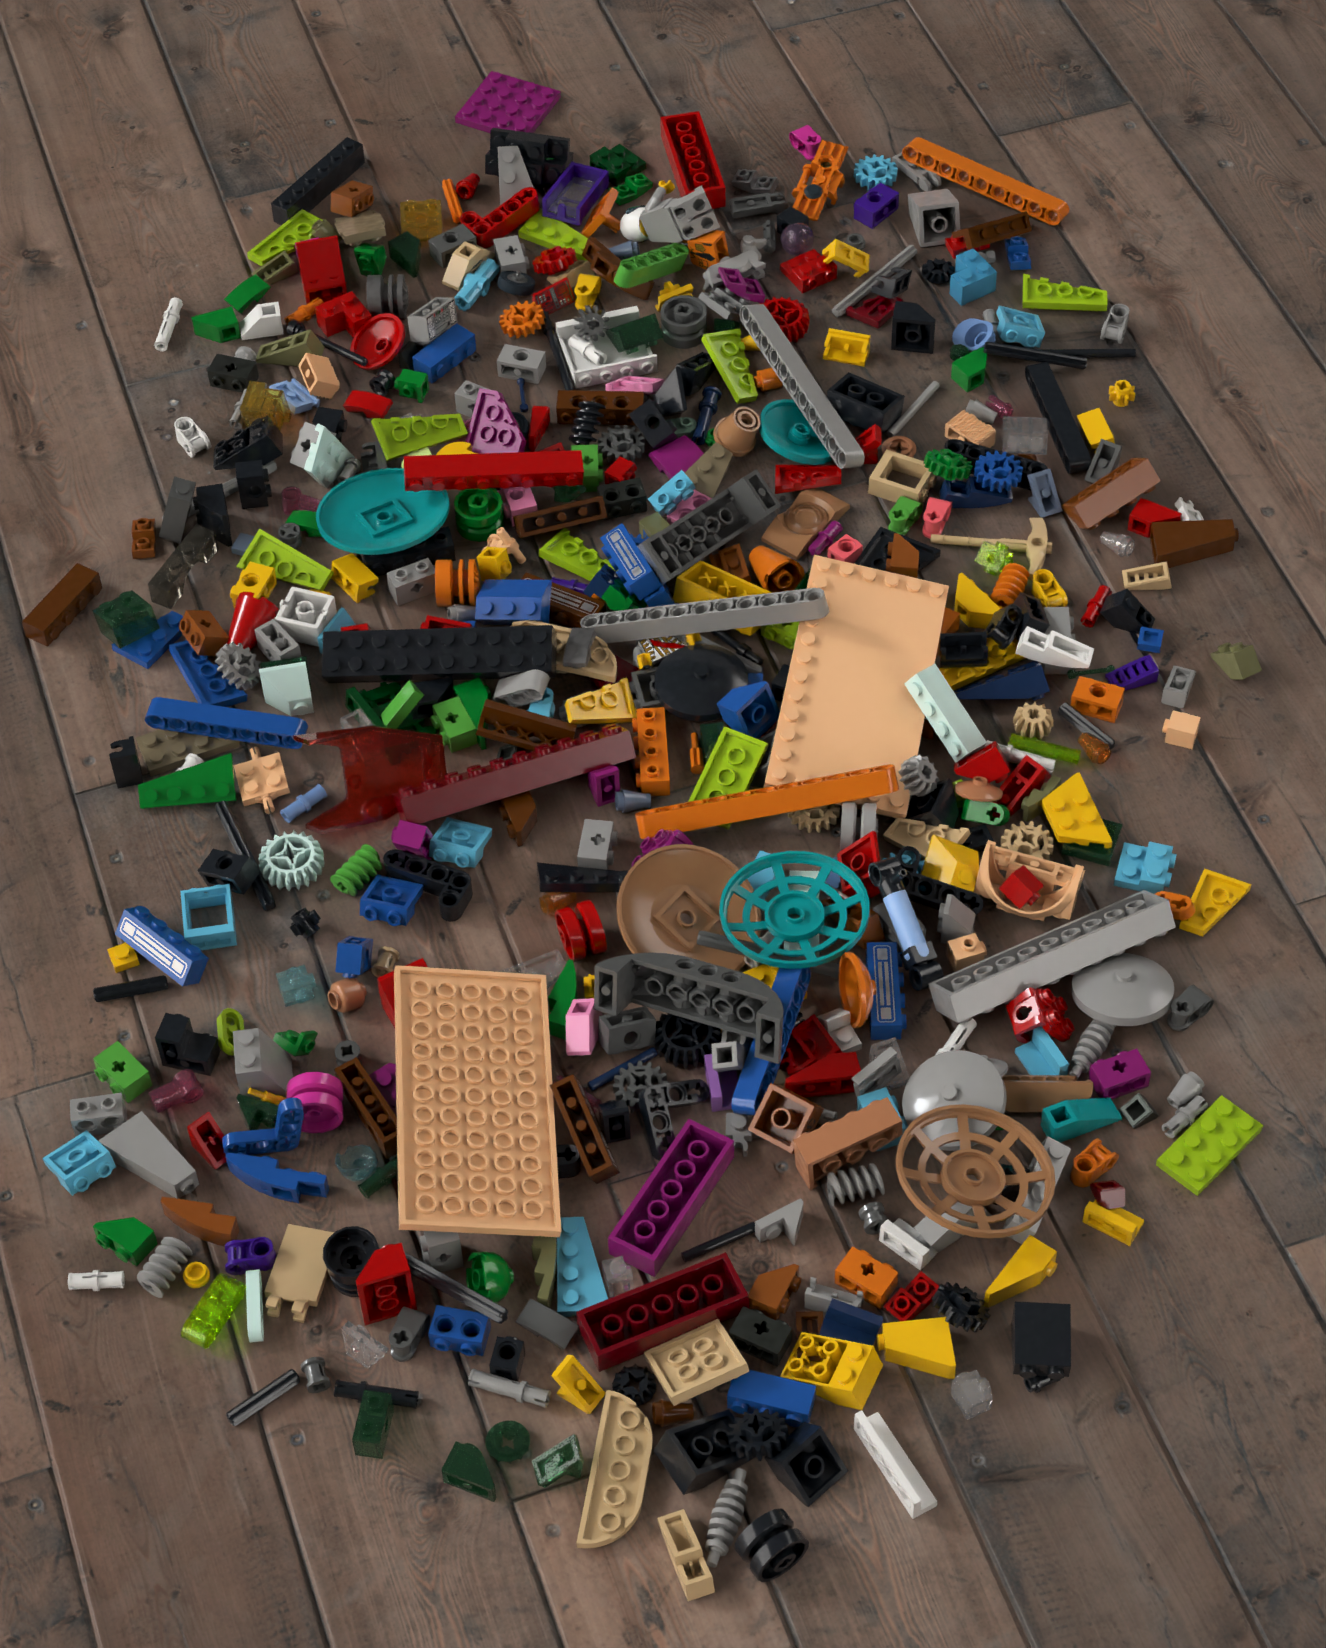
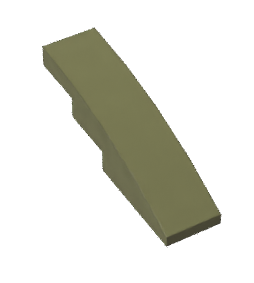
(545, 1252)

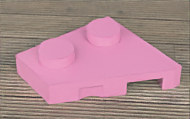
(635, 383)

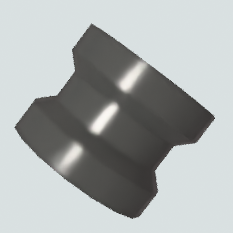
(290, 535)
(347, 1047)
(873, 1217)

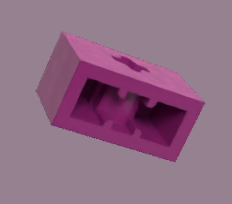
(412, 838)
(1119, 1074)

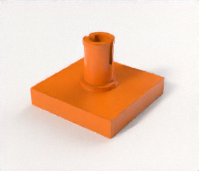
(601, 215)

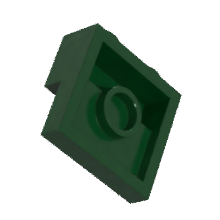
(619, 163)

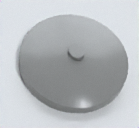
(1124, 990)
(954, 1079)

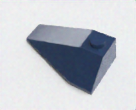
(1020, 683)

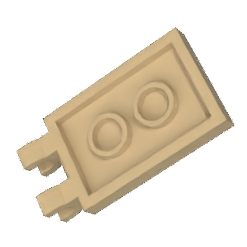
(298, 1272)

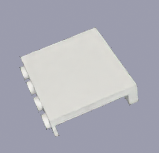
(617, 365)

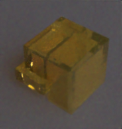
(262, 402)

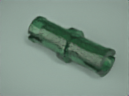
(380, 1178)

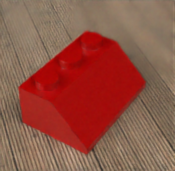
(385, 1284)

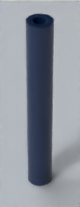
(609, 1075)

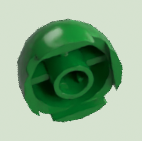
(489, 1275)

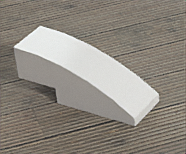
(1053, 649)

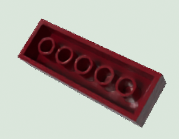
(661, 1311)

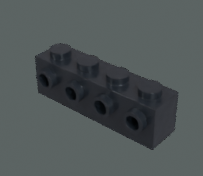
(430, 548)

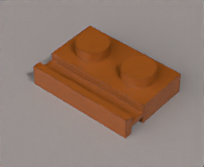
(731, 561)

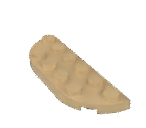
(602, 661)
(616, 1473)

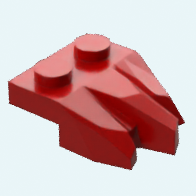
(807, 1045)

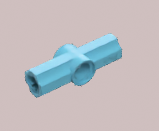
(476, 284)

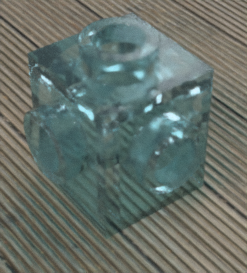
(296, 985)

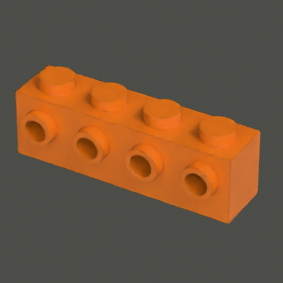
(652, 751)

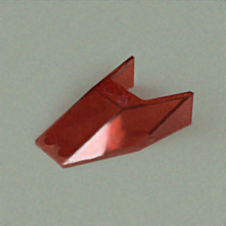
(374, 768)

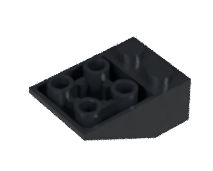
(256, 442)

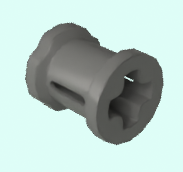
(315, 1374)

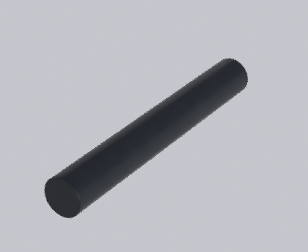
(718, 1242)

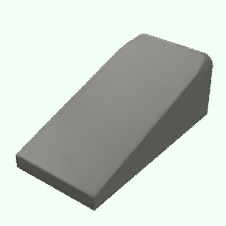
(1178, 686)

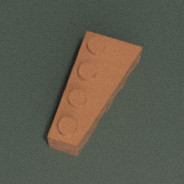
(845, 1140)

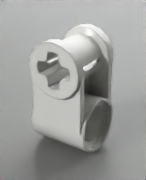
(191, 436)

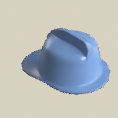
(973, 333)

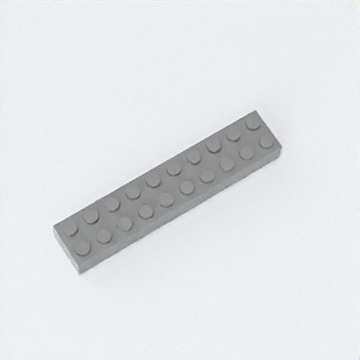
(1052, 956)

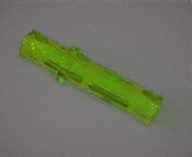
(1046, 749)

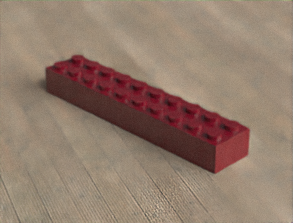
(514, 775)

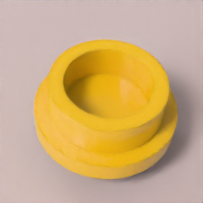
(196, 1275)

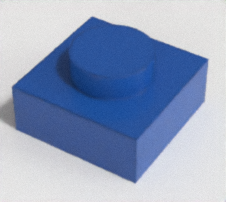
(1150, 639)

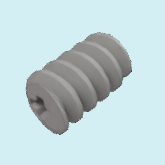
(854, 1183)
(161, 1264)

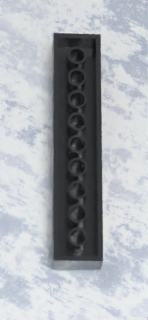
(437, 653)

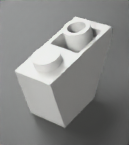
(262, 322)

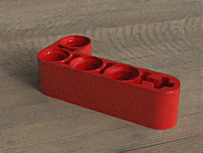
(503, 218)

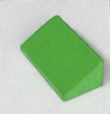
(401, 705)

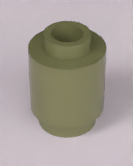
(324, 229)

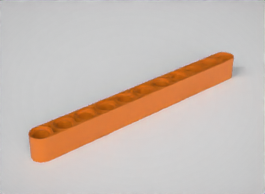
(769, 801)

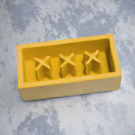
(709, 583)

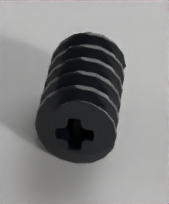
(586, 422)

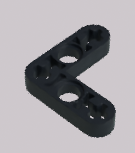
(663, 1103)

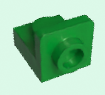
(296, 1043)

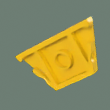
(1074, 814)

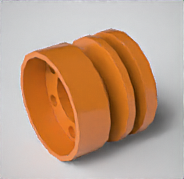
(456, 582)

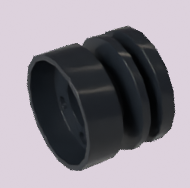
(346, 1256)

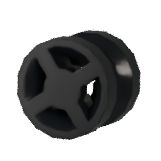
(383, 382)

